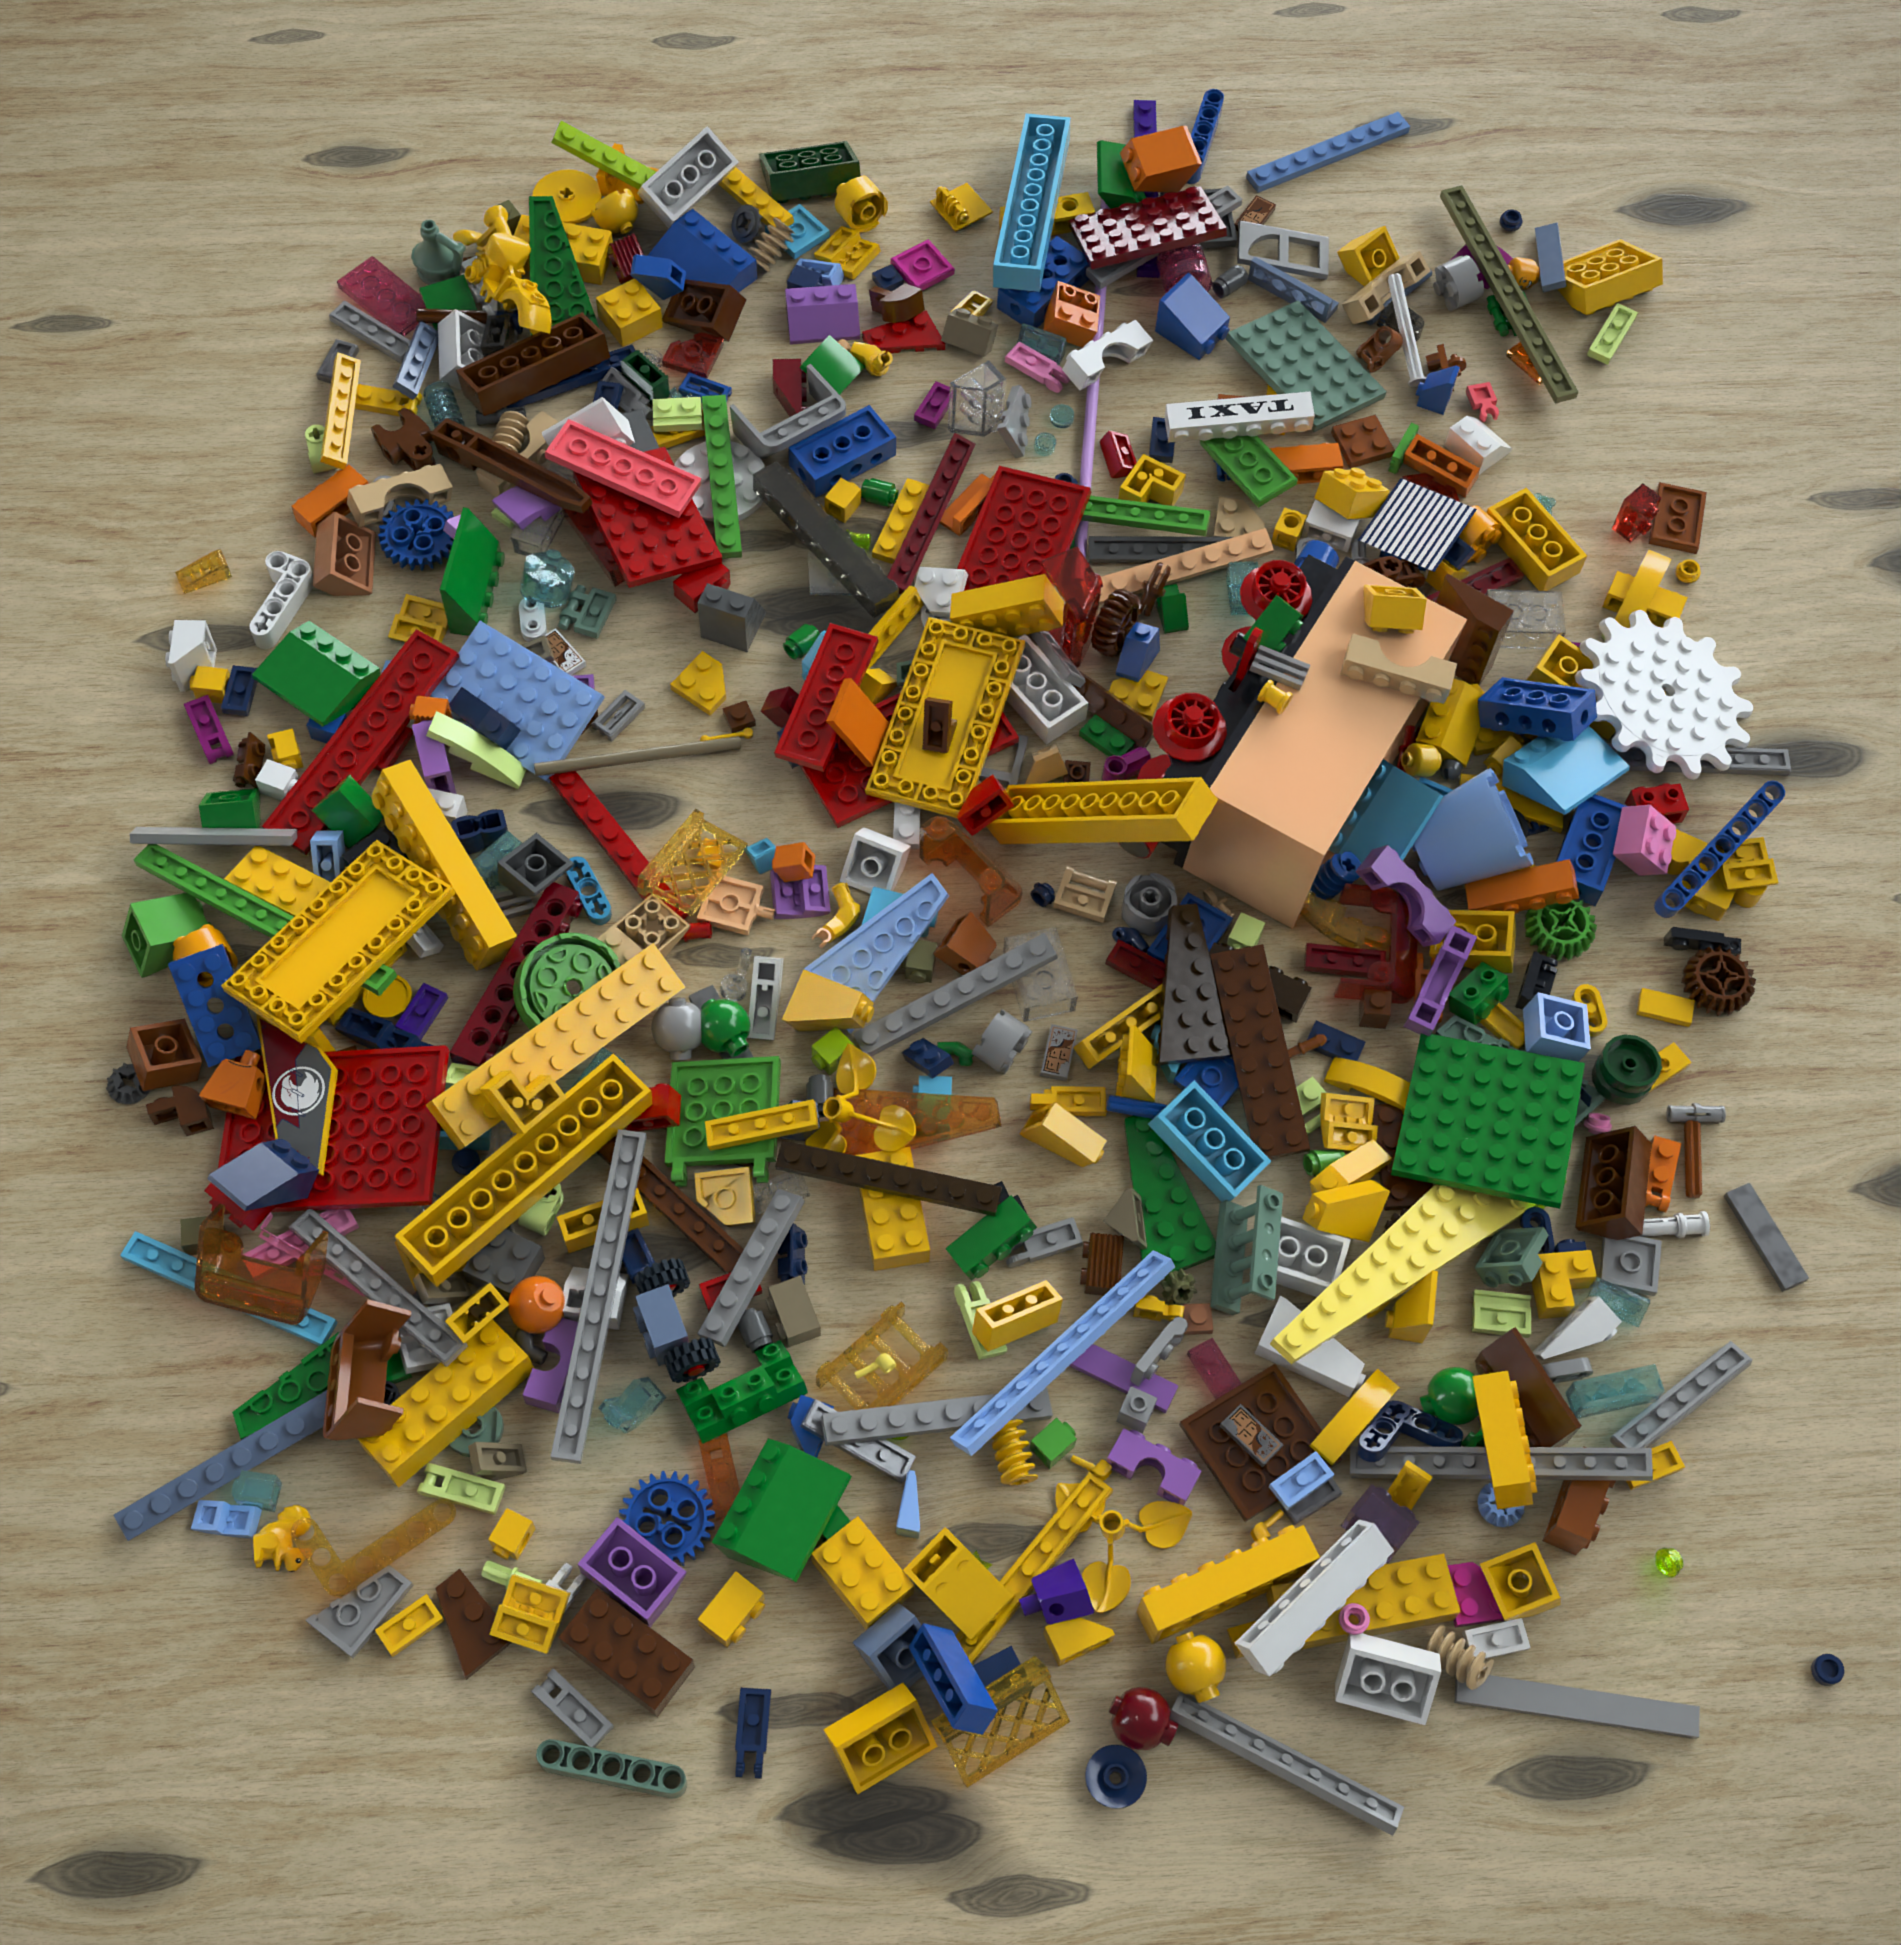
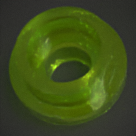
(1668, 1561)

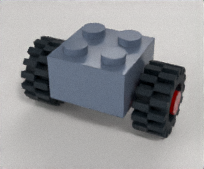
(663, 1326)

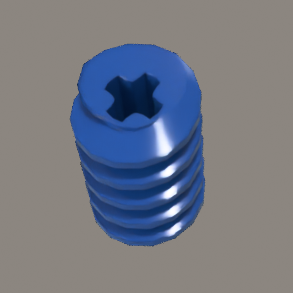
(1335, 874)

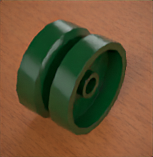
(1626, 1069)

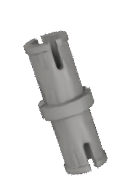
(1713, 1113)

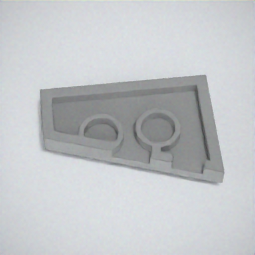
(354, 1617)

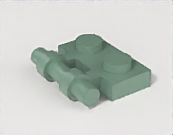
(593, 614)

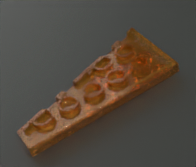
(935, 1116)

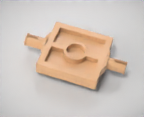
(733, 905)

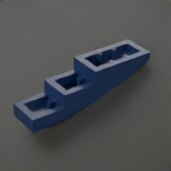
(375, 1031)

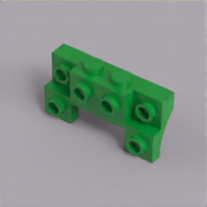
(745, 1396)

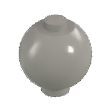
(677, 1028)

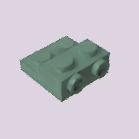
(1512, 1256)

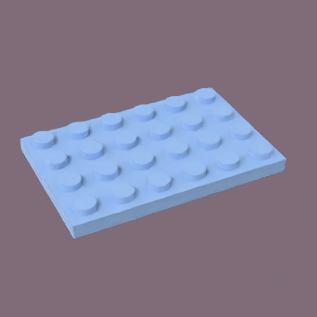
(527, 691)

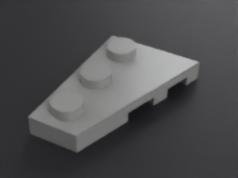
(1016, 421)

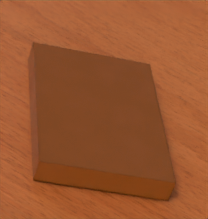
(1679, 518)

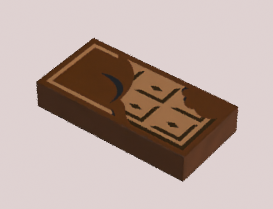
(1257, 211)

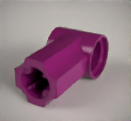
(1125, 765)

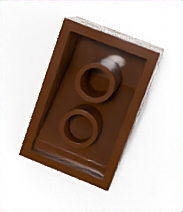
(705, 309)

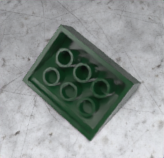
(808, 170)

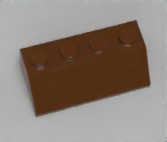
(1614, 1184)
(1545, 1412)

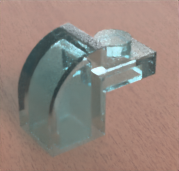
(633, 1405)

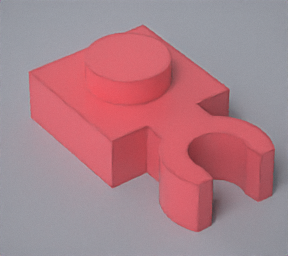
(1483, 397)

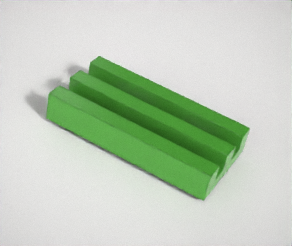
(1398, 456)

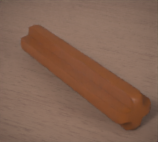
(1693, 1159)

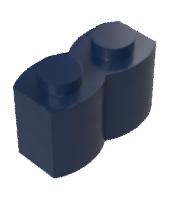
(479, 831)

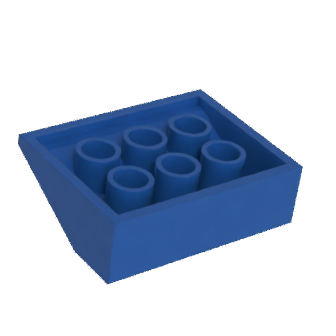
(706, 253)

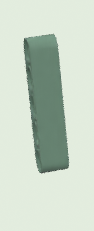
(600, 1758)

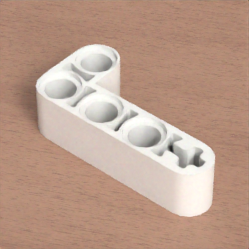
(292, 586)

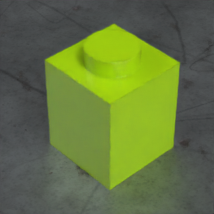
(828, 1050)

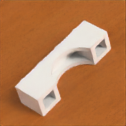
(1126, 342)

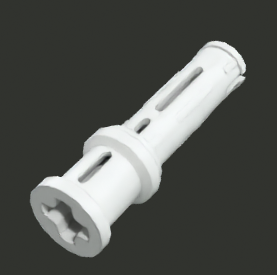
(1677, 1225)

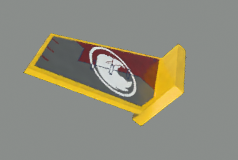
(299, 1089)

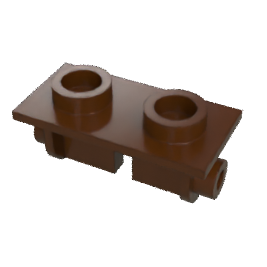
(251, 754)

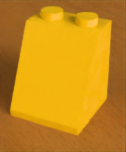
(826, 1004)

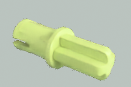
(501, 1574)

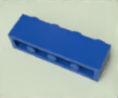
(953, 1679)

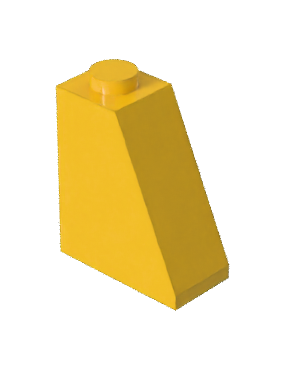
(1064, 1135)
(1347, 1209)
(476, 1312)

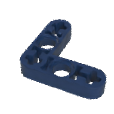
(1405, 1423)

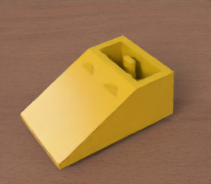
(1136, 1067)
(958, 1583)

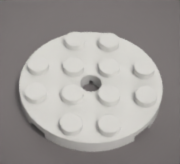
(744, 466)

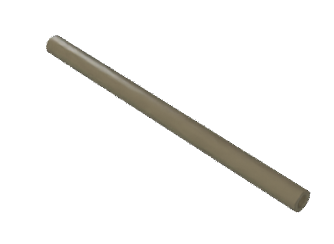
(636, 756)

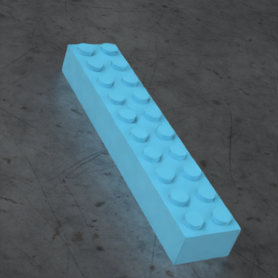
(1031, 203)

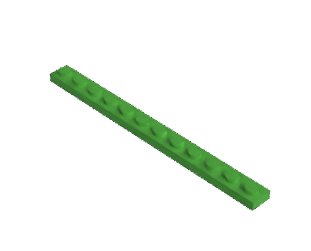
(231, 900)

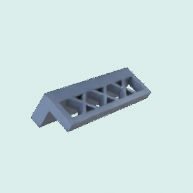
(1291, 289)

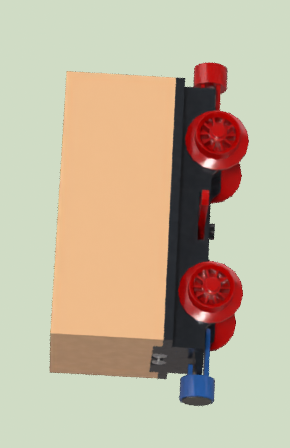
(1297, 773)

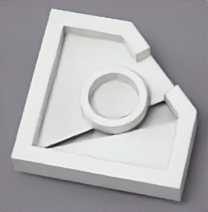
(936, 587)

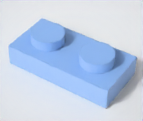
(1301, 1480)

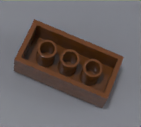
(627, 1652)

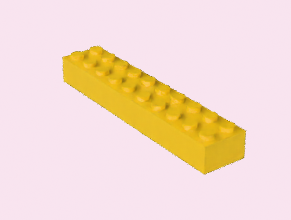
(1105, 811)
(560, 1041)
(523, 1171)

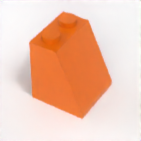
(1161, 160)

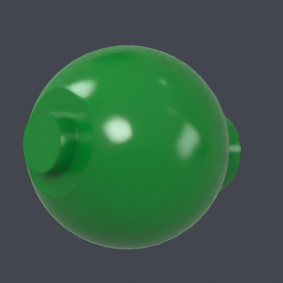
(724, 1027)
(1451, 1396)

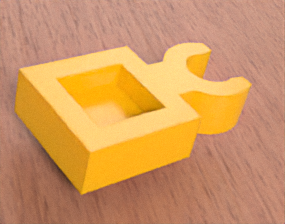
(1153, 1309)

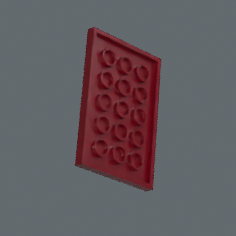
(1147, 227)

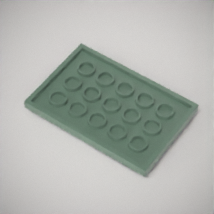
(1302, 356)

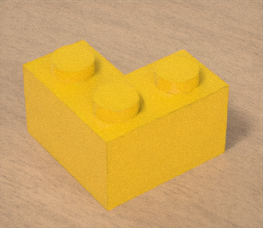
(1152, 481)
(522, 1106)
(1557, 1277)

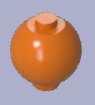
(536, 1304)

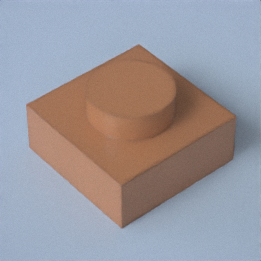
(1198, 1318)

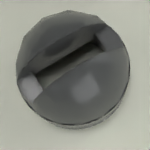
(1451, 769)

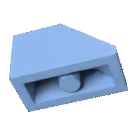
(327, 853)

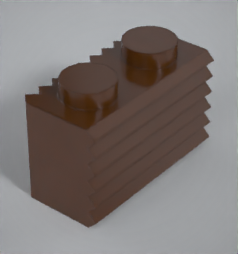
(1104, 1263)

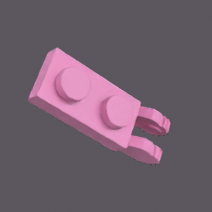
(1037, 366)

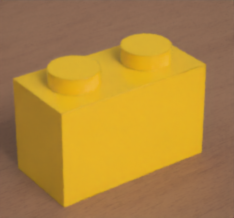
(732, 1610)

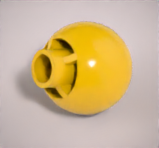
(1196, 1666)

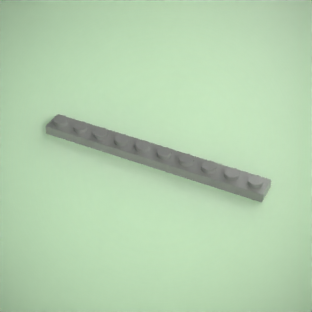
(1548, 1463)

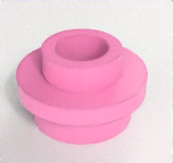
(1598, 1123)
(1362, 1615)

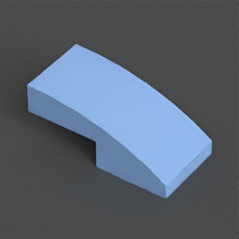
(226, 1519)

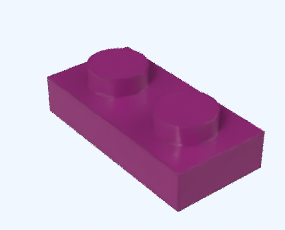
(933, 406)

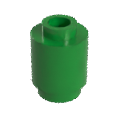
(879, 492)
(800, 641)

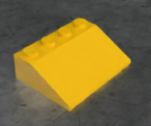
(1609, 276)

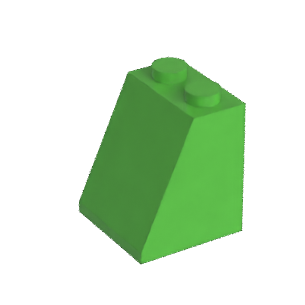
(155, 926)

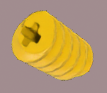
(1011, 1455)

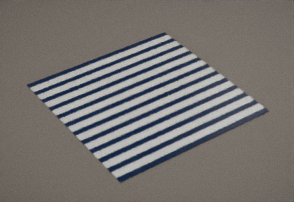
(1417, 524)

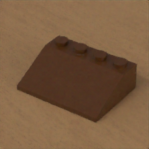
(1483, 630)

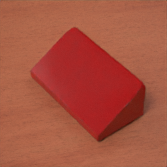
(1118, 454)

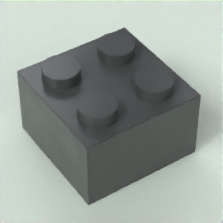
(504, 1262)

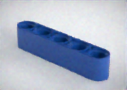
(1205, 127)

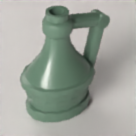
(437, 255)

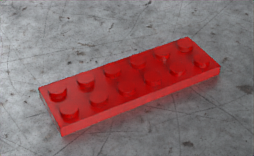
(807, 735)

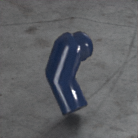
(1130, 936)

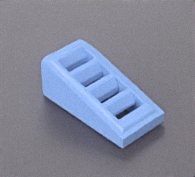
(831, 272)
(908, 1518)

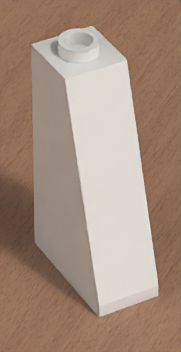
(1327, 1365)

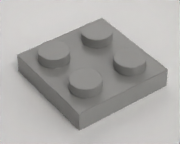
(1631, 1263)

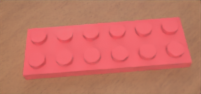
(623, 468)

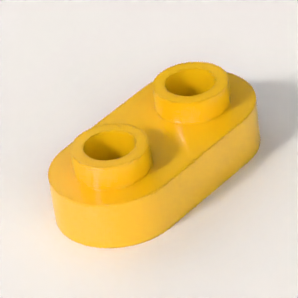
(1595, 1007)

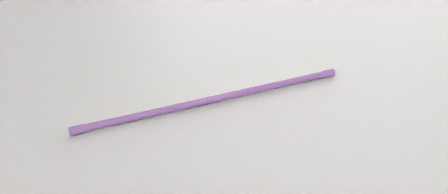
(1090, 424)

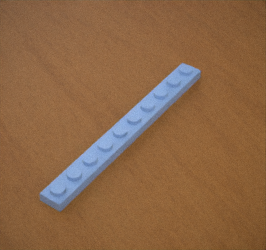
(1062, 1353)

